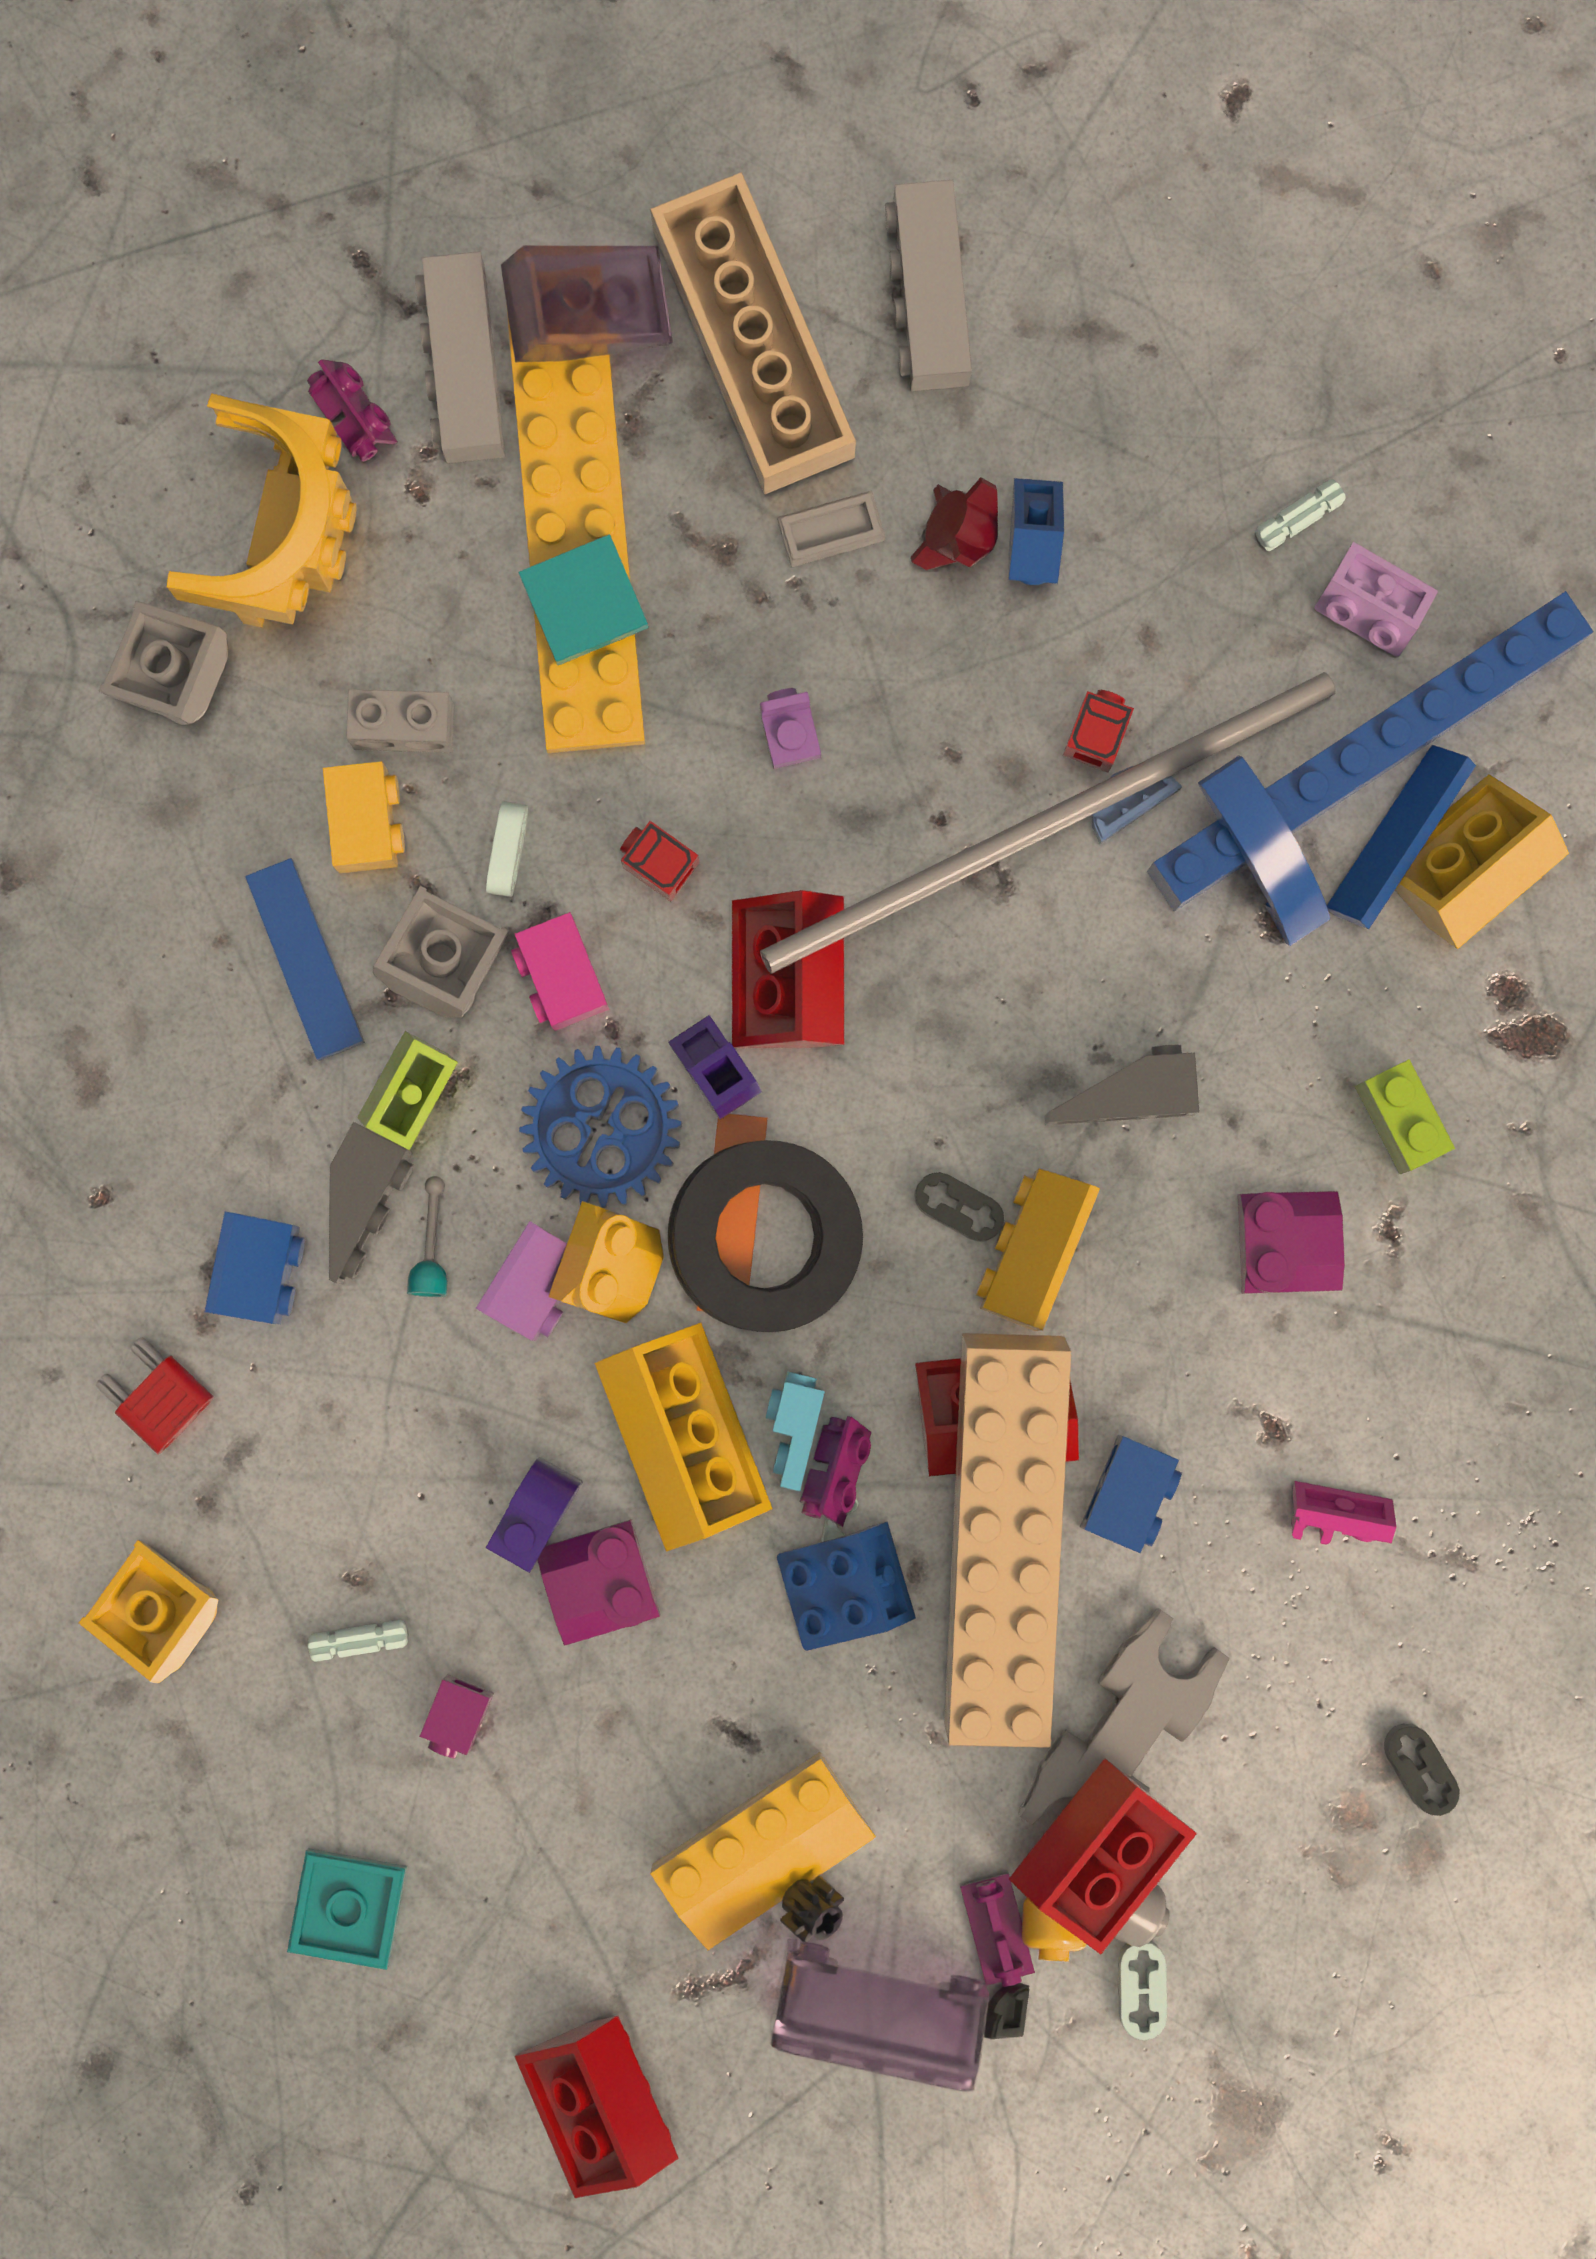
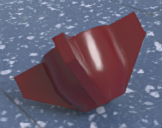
(960, 527)

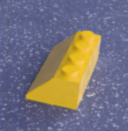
(683, 1436)
(760, 1850)

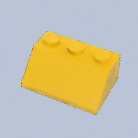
(1480, 860)
(1037, 1248)

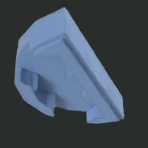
(1121, 814)

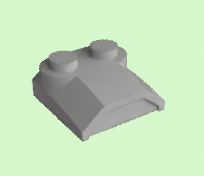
(167, 664)
(438, 955)

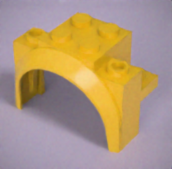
(296, 524)

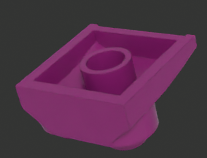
(1291, 1242)
(597, 1583)

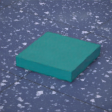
(583, 599)
(347, 1909)

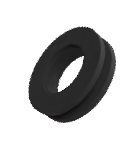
(833, 1219)

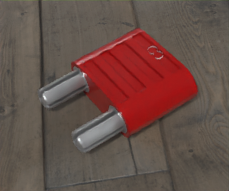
(162, 1402)

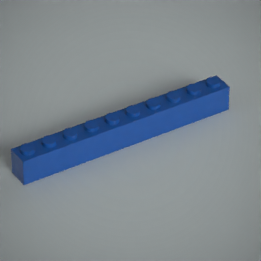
(1383, 742)

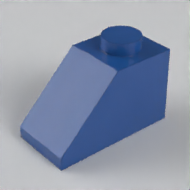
(1036, 531)

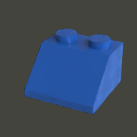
(254, 1269)

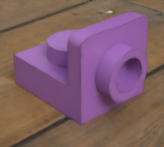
(789, 728)

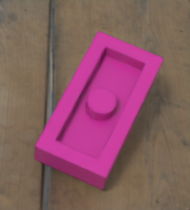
(1352, 1513)

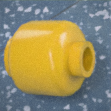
(1047, 1935)

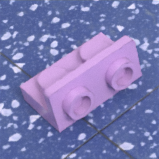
(1376, 600)

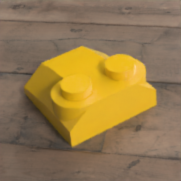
(608, 1264)
(151, 1614)

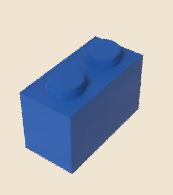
(1131, 1494)

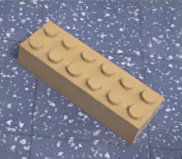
(753, 333)

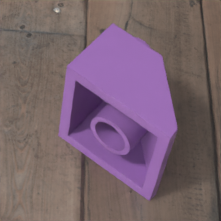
(523, 1284)

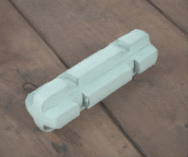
(1300, 515)
(357, 1640)

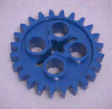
(559, 1106)

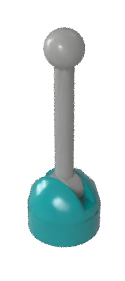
(427, 1276)

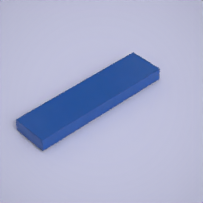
(1400, 836)
(304, 959)

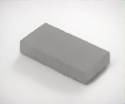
(831, 528)

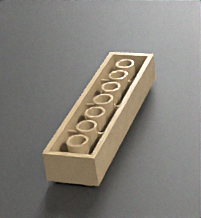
(1007, 1539)

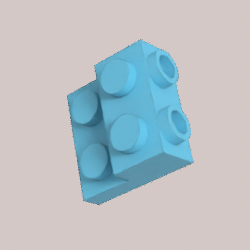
(796, 1415)

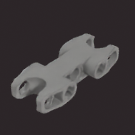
(1143, 1706)

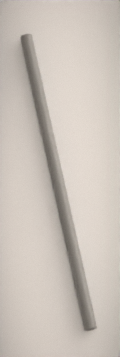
(1046, 823)

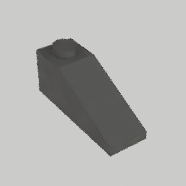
(1146, 1089)

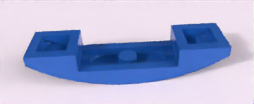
(1267, 848)

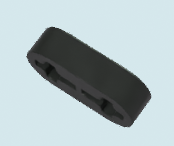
(965, 1196)
(1412, 1776)

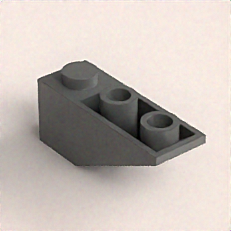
(360, 1185)

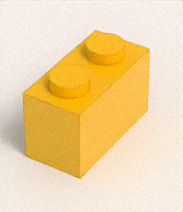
(362, 817)

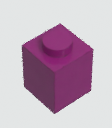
(455, 1717)

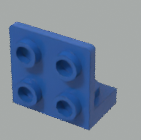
(846, 1587)

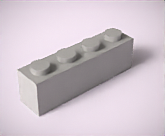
(931, 285)
(462, 357)

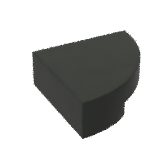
(1007, 2012)

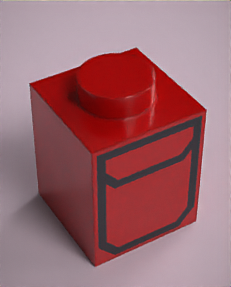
(1099, 730)
(658, 859)

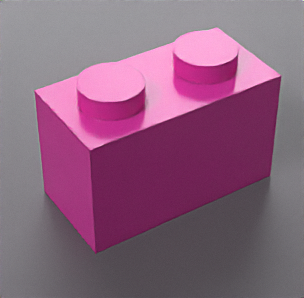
(560, 972)

